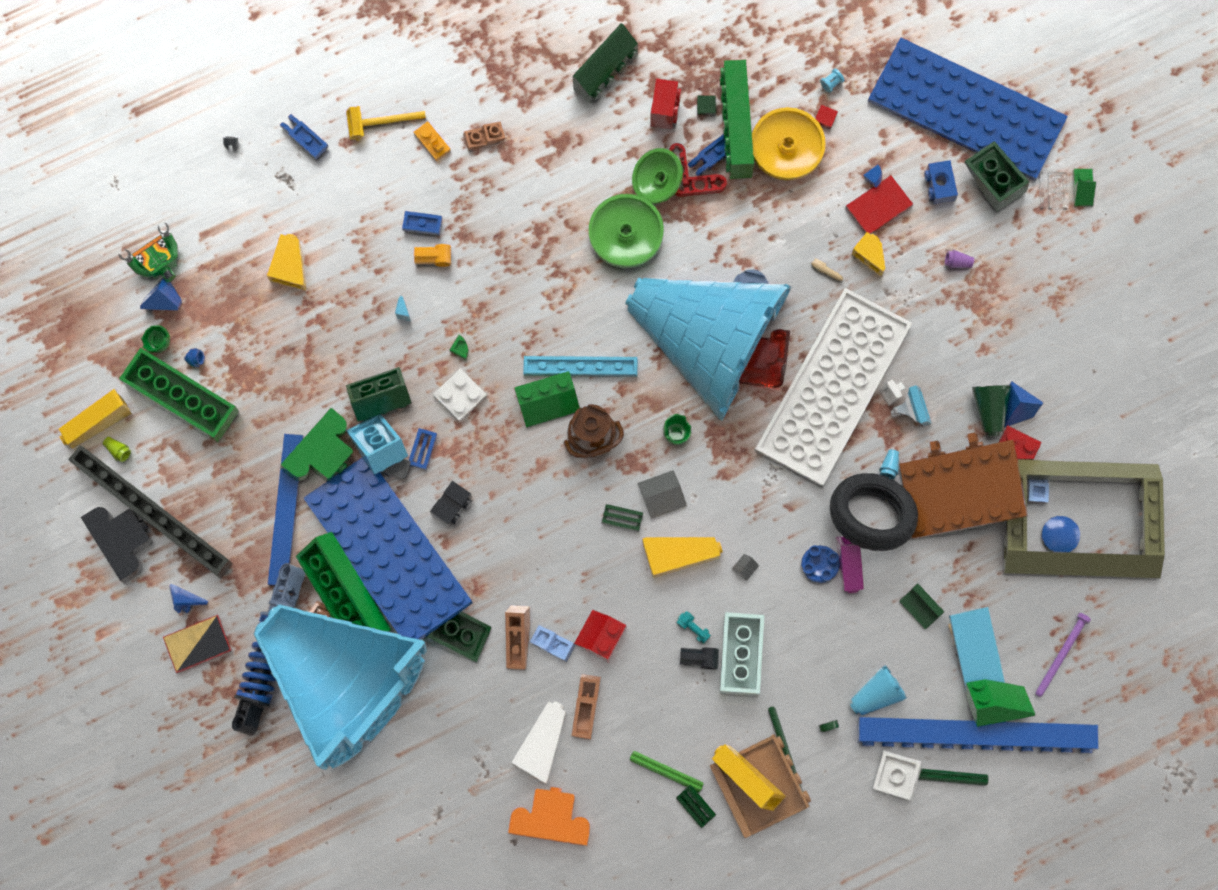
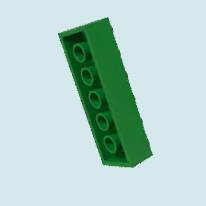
(736, 119)
(179, 395)
(339, 583)

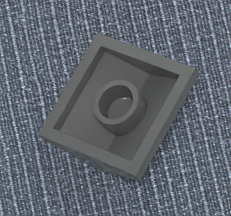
(662, 494)

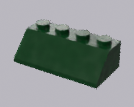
(605, 64)

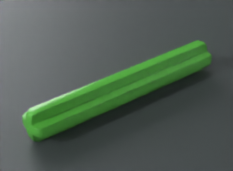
(665, 771)

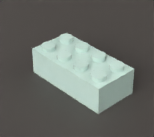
(741, 654)

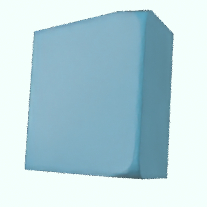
(401, 310)

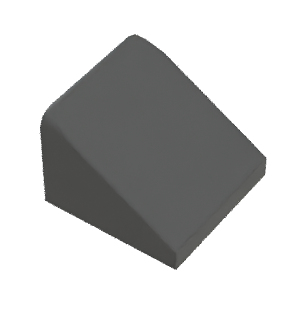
(398, 470)

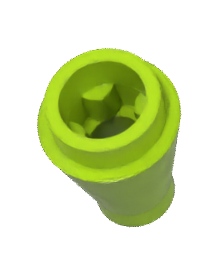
(117, 449)

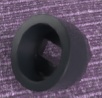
(230, 141)

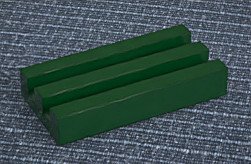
(622, 510)
(693, 808)

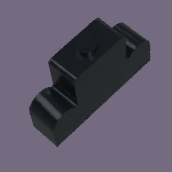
(119, 539)

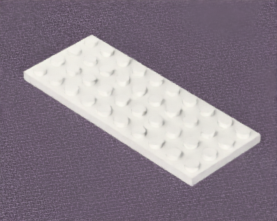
(833, 387)

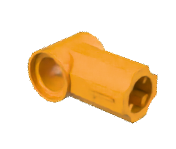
(438, 255)

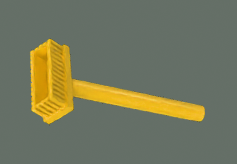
(356, 123)

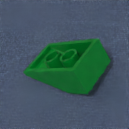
(997, 702)

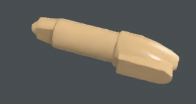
(821, 267)

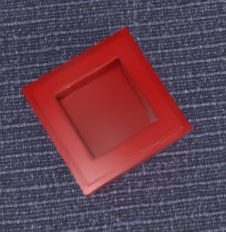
(826, 116)

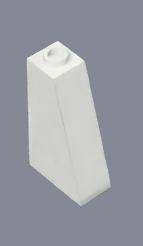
(540, 746)

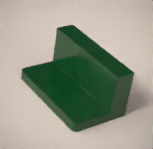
(921, 606)

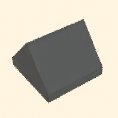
(745, 566)

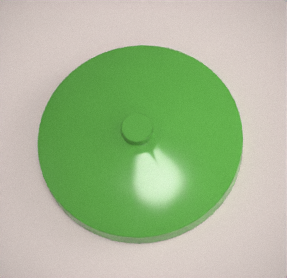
(626, 230)

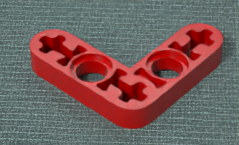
(686, 179)

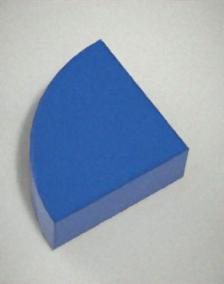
(874, 176)

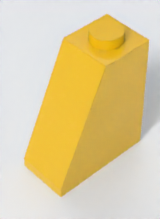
(287, 263)

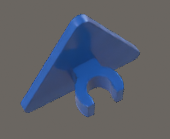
(183, 599)

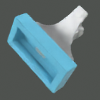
(914, 407)

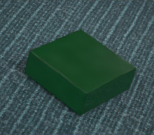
(706, 105)

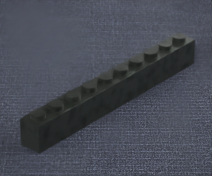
(150, 511)

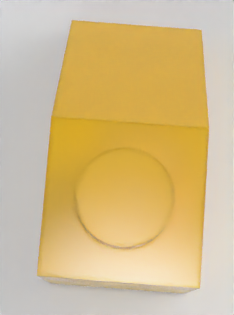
(870, 252)

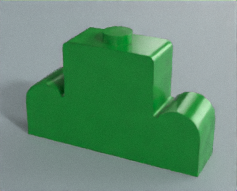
(320, 450)

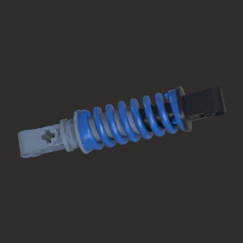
(253, 700)

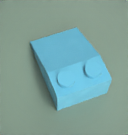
(377, 443)

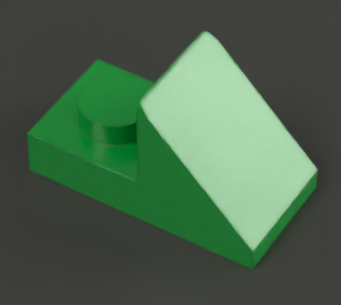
(1083, 187)

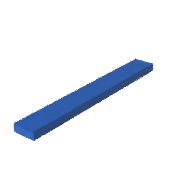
(285, 513)

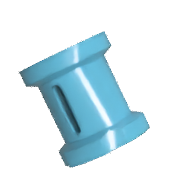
(838, 78)

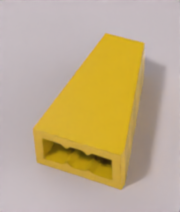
(94, 419)
(679, 553)
(748, 778)

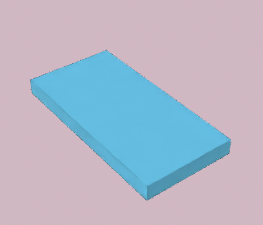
(976, 646)

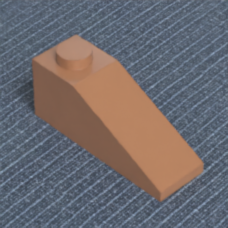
(517, 636)

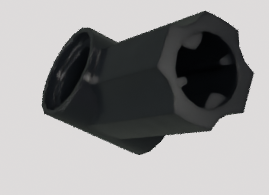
(705, 657)

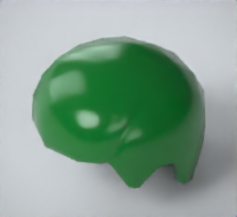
(156, 339)
(676, 429)

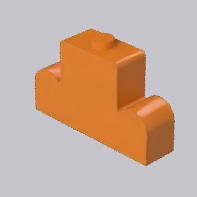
(551, 819)

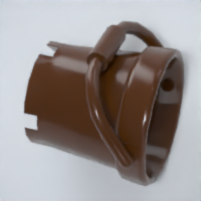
(592, 432)

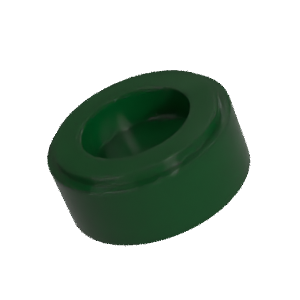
(827, 726)

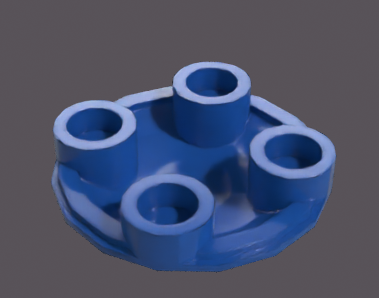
(1060, 534)
(820, 563)

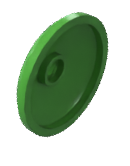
(651, 170)

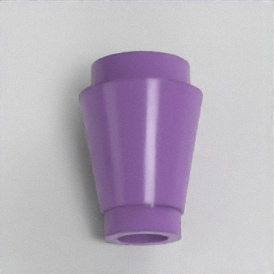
(956, 259)

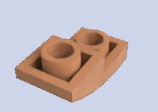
(484, 136)

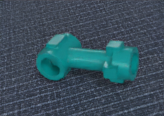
(686, 620)

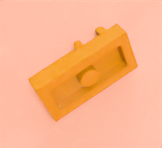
(432, 141)

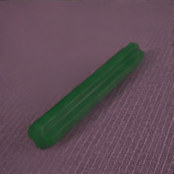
(953, 777)

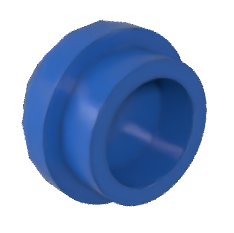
(195, 357)

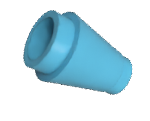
(890, 464)

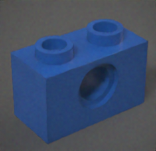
(944, 172)

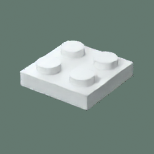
(460, 395)
(897, 775)

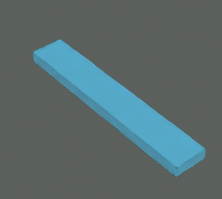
(580, 366)

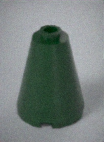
(992, 407)

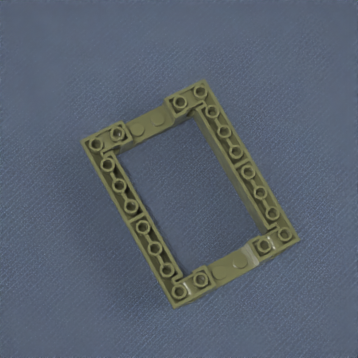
(1152, 544)

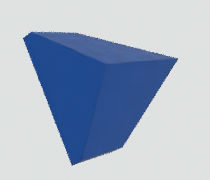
(162, 297)
(1021, 405)

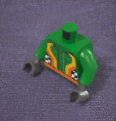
(155, 258)

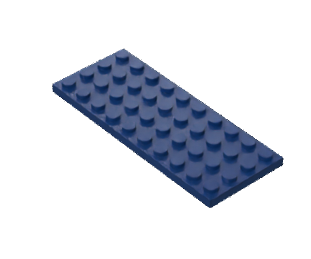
(966, 107)
(388, 551)

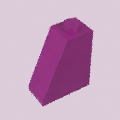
(850, 565)

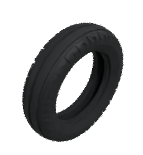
(866, 536)

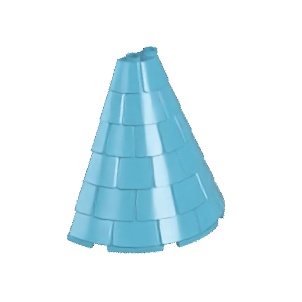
(707, 328)
(338, 678)

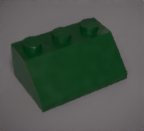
(378, 394)

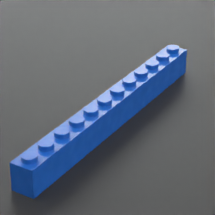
(967, 735)

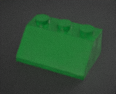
(547, 399)

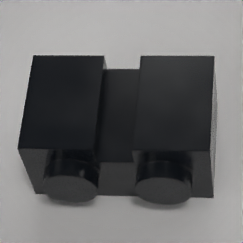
(451, 504)

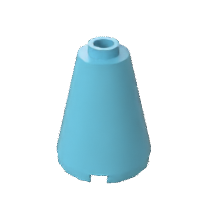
(878, 693)

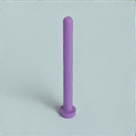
(1062, 654)

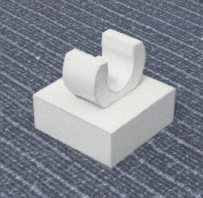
(892, 391)

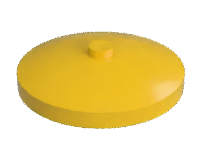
(788, 143)

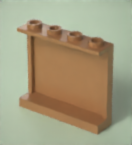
(776, 767)

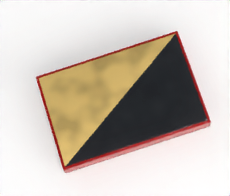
(197, 644)

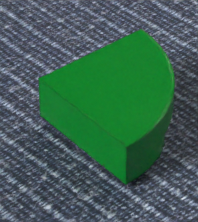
(460, 348)

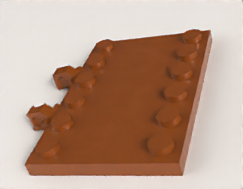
(965, 487)

